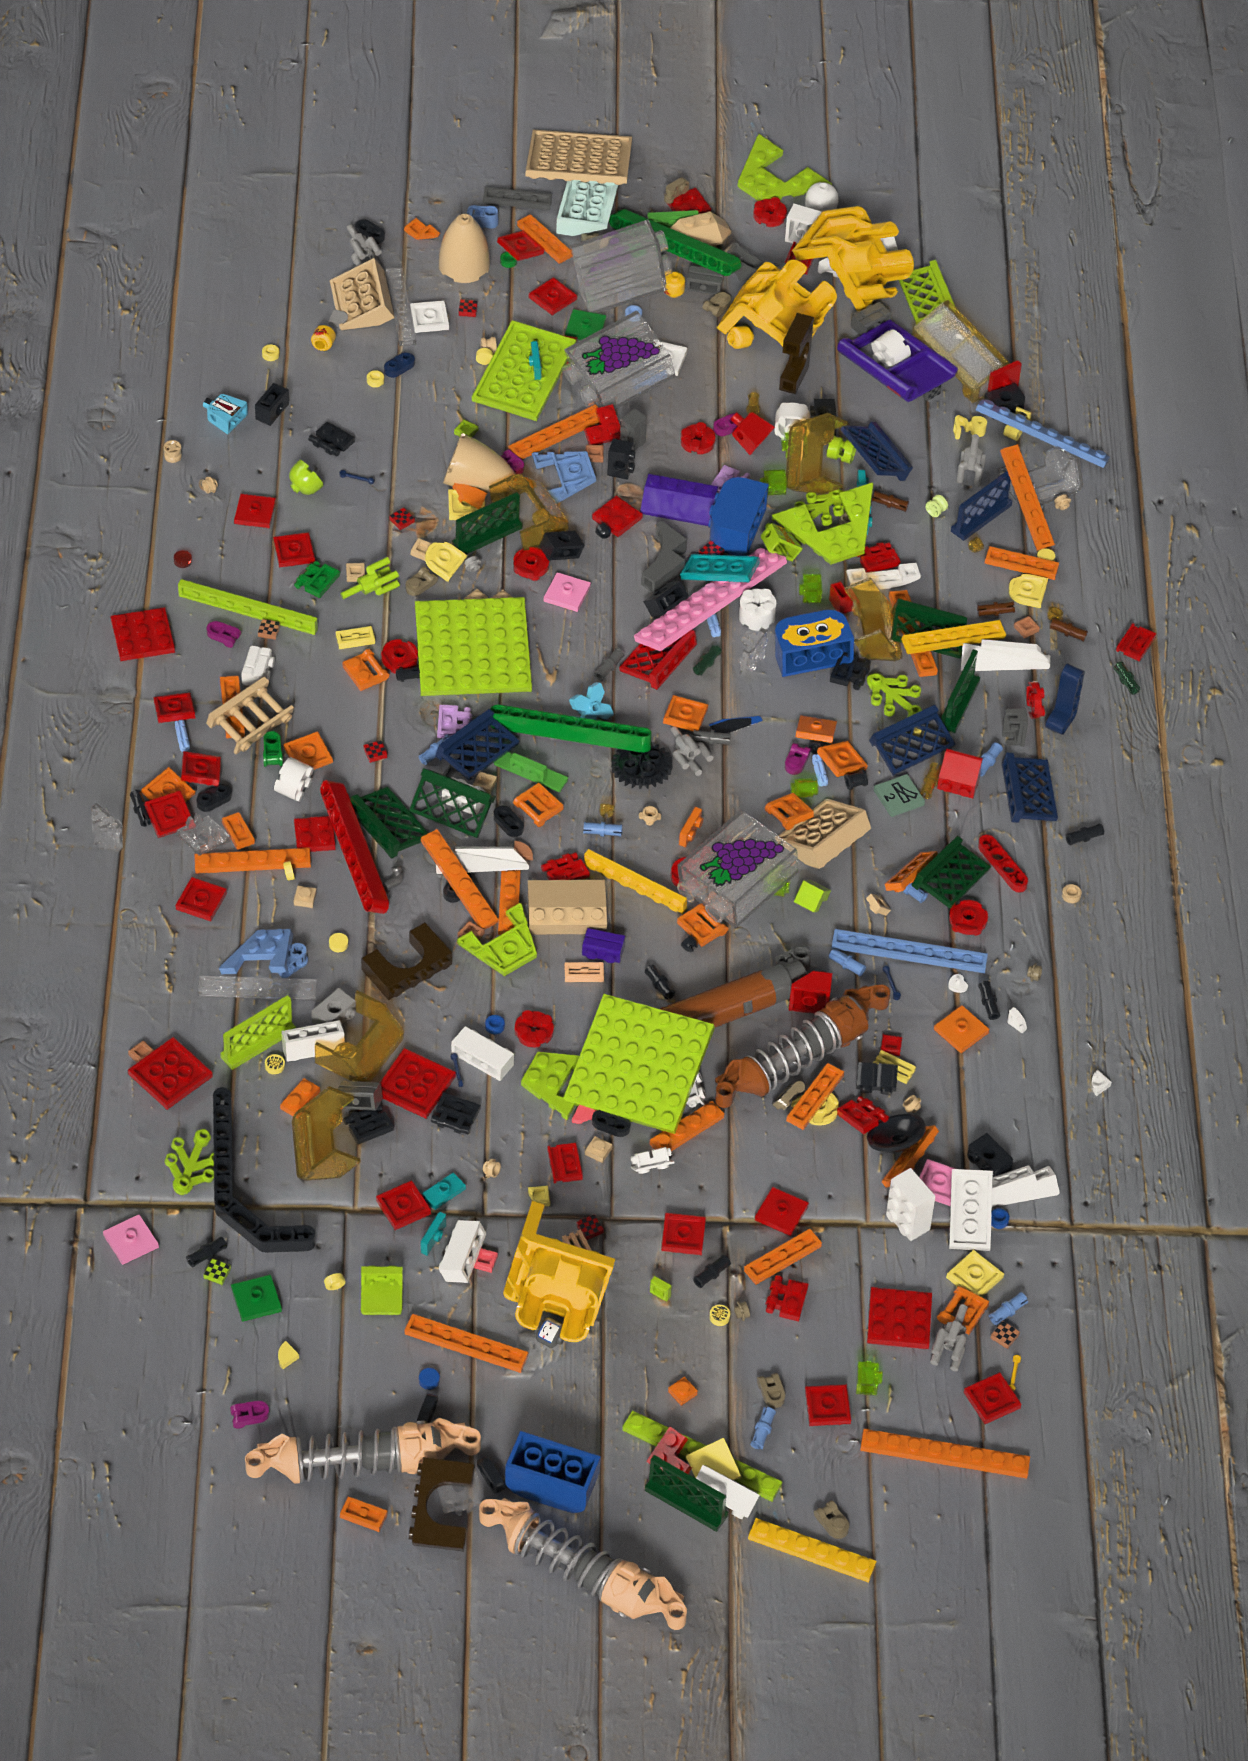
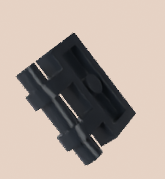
(334, 436)
(845, 673)
(456, 1108)
(370, 1127)

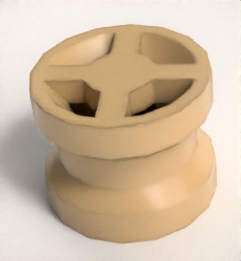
(489, 343)
(172, 451)

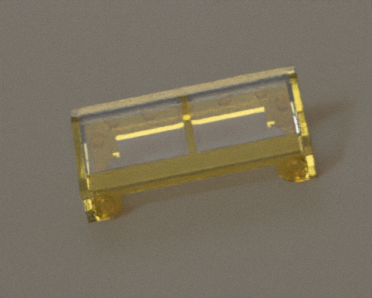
(963, 345)

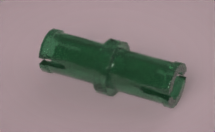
(707, 660)
(1126, 677)

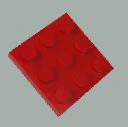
(142, 634)
(170, 1073)
(416, 1083)
(899, 1318)

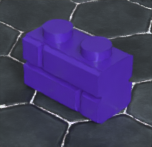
(603, 945)

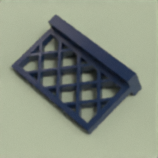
(878, 450)
(983, 507)
(908, 725)
(468, 735)
(1015, 788)

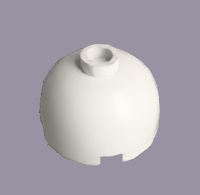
(822, 197)

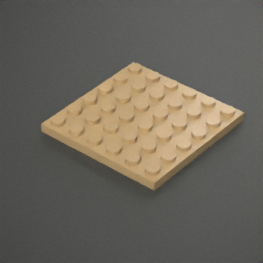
(579, 157)

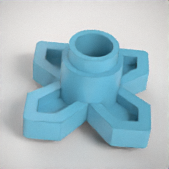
(591, 705)

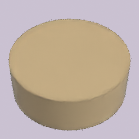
(1071, 893)

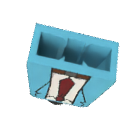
(225, 412)

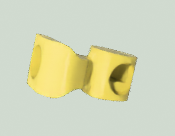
(976, 426)
(1012, 432)

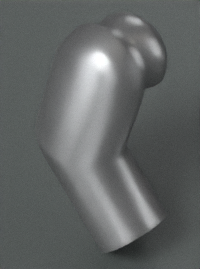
(396, 878)

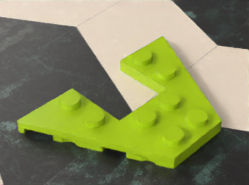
(763, 184)
(837, 542)

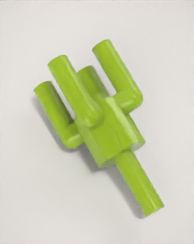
(374, 580)

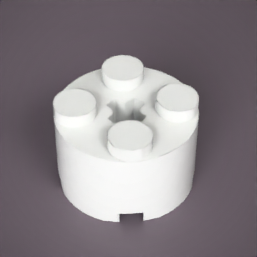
(890, 349)
(788, 415)
(757, 608)
(293, 779)

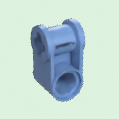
(485, 215)
(295, 962)

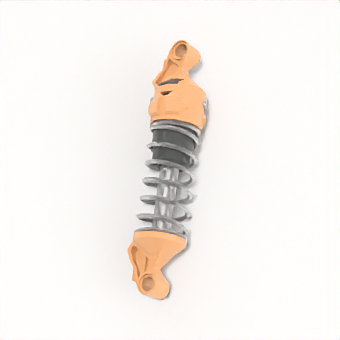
(395, 1449)
(617, 1582)

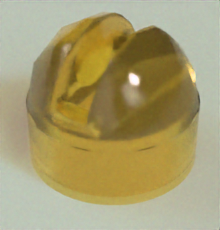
(975, 545)
(1054, 612)
(606, 809)

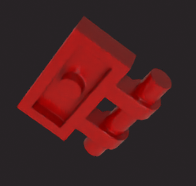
(879, 557)
(570, 871)
(858, 1116)
(793, 1300)

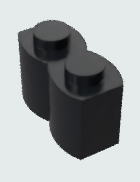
(877, 1077)

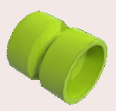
(835, 450)

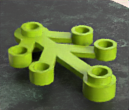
(818, 508)
(878, 682)
(190, 1164)

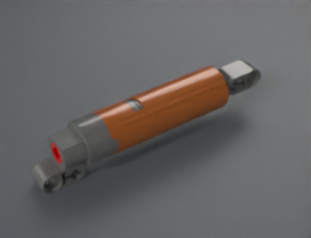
(747, 993)

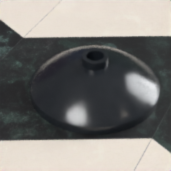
(897, 1133)

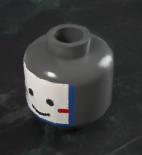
(549, 1332)

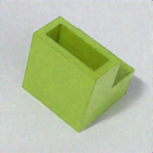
(811, 895)

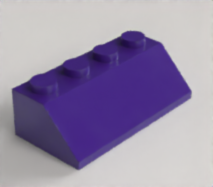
(678, 499)

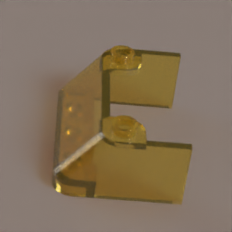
(806, 454)
(547, 518)
(876, 621)
(373, 1050)
(314, 1137)

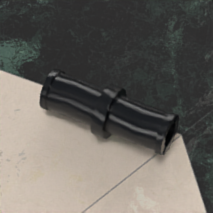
(139, 807)
(1084, 834)
(659, 982)
(989, 1000)
(206, 1252)
(712, 1271)

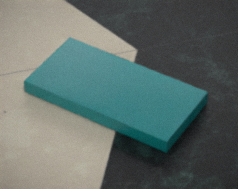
(720, 568)

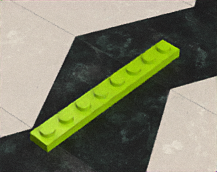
(247, 606)
(652, 1432)

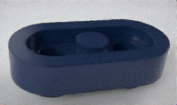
(399, 364)

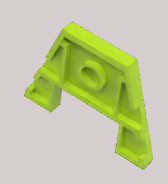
(508, 950)
(547, 1077)

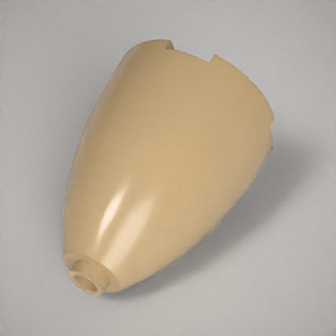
(464, 250)
(476, 465)

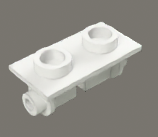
(697, 1093)
(645, 1163)

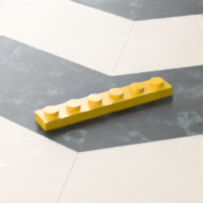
(953, 637)
(635, 881)
(812, 1550)

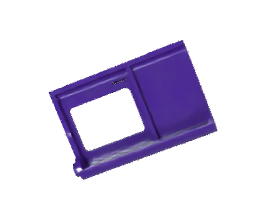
(909, 378)

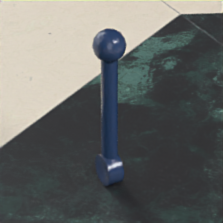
(342, 473)
(896, 995)
(454, 1057)

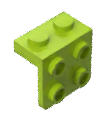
(381, 1290)

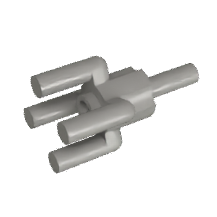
(362, 246)
(972, 459)
(687, 750)
(952, 1339)

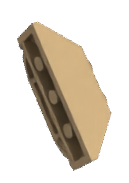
(704, 227)

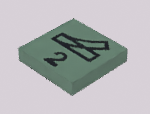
(899, 795)

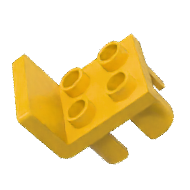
(857, 253)
(774, 298)
(556, 1280)

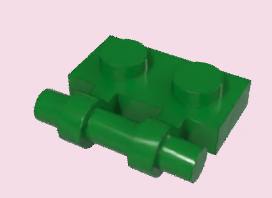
(321, 579)

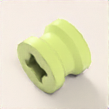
(936, 505)

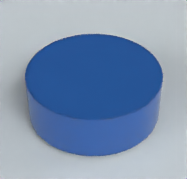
(495, 1024)
(999, 1218)
(429, 1378)

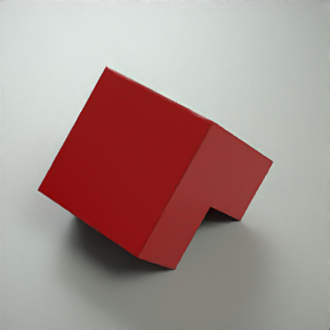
(839, 598)

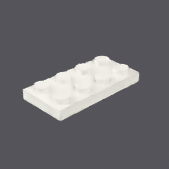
(970, 1209)

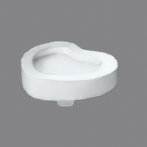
(957, 984)

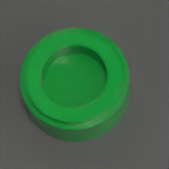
(507, 260)

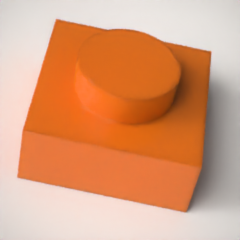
(682, 1391)

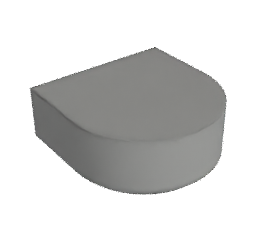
(338, 317)

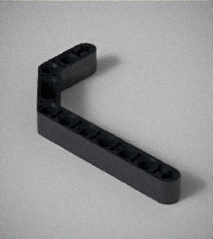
(235, 1208)

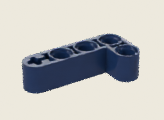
(1067, 699)

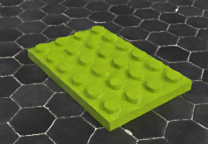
(509, 379)

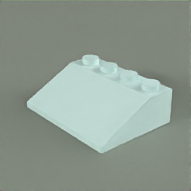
(585, 207)

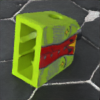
(780, 541)

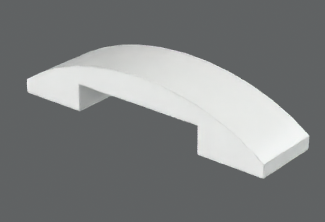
(887, 579)

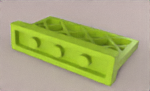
(937, 281)
(253, 1041)

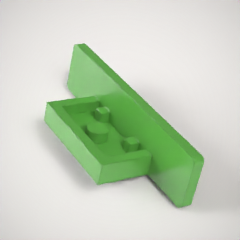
(532, 770)

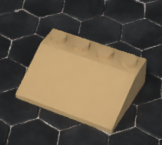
(363, 296)
(827, 833)
(566, 906)

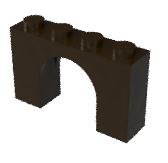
(798, 345)
(395, 980)
(433, 1475)

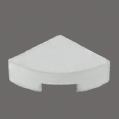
(1016, 1020)
(1099, 1083)

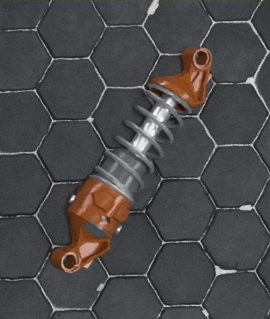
(830, 1029)

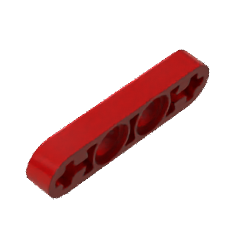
(1006, 861)

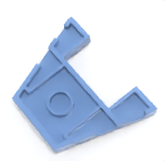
(572, 469)
(262, 945)

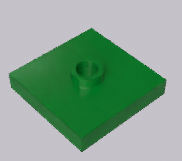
(584, 324)
(256, 1298)

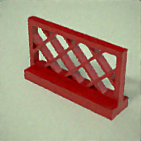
(666, 666)

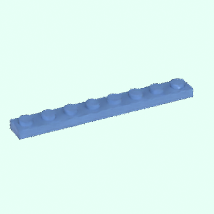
(1048, 435)
(909, 951)

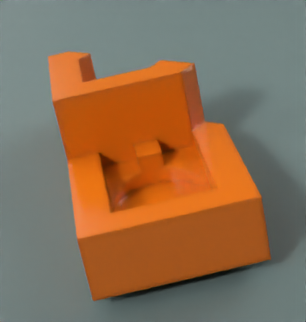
(420, 231)
(470, 494)

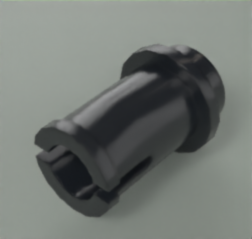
(409, 673)

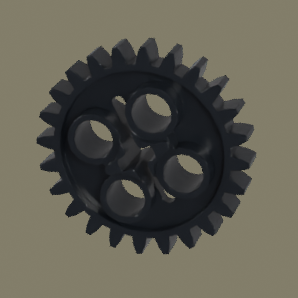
(652, 769)

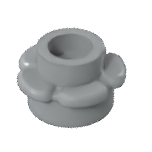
(472, 564)

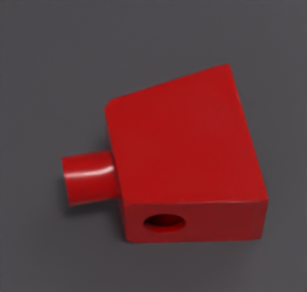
(750, 431)

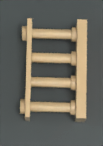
(246, 698)

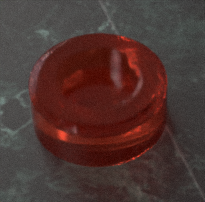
(182, 559)

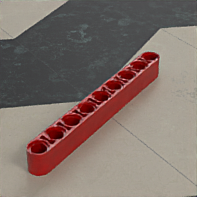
(354, 847)

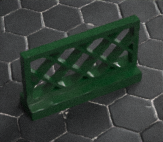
(493, 529)
(929, 617)
(961, 695)
(453, 786)
(376, 826)
(948, 855)
(691, 1501)

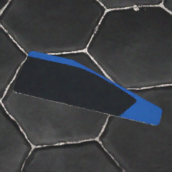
(734, 724)

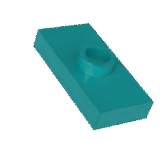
(534, 360)
(443, 1191)
(433, 1234)

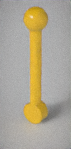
(1016, 1360)

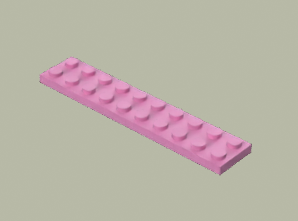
(704, 604)

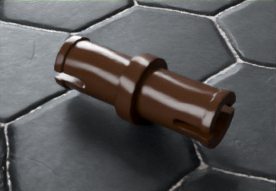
(890, 501)
(995, 609)
(1068, 629)

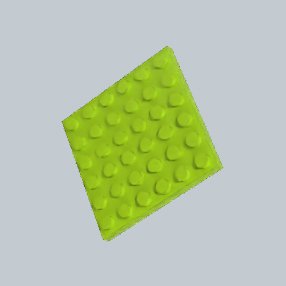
(473, 646)
(639, 1063)

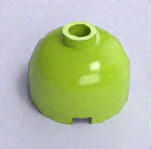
(304, 479)

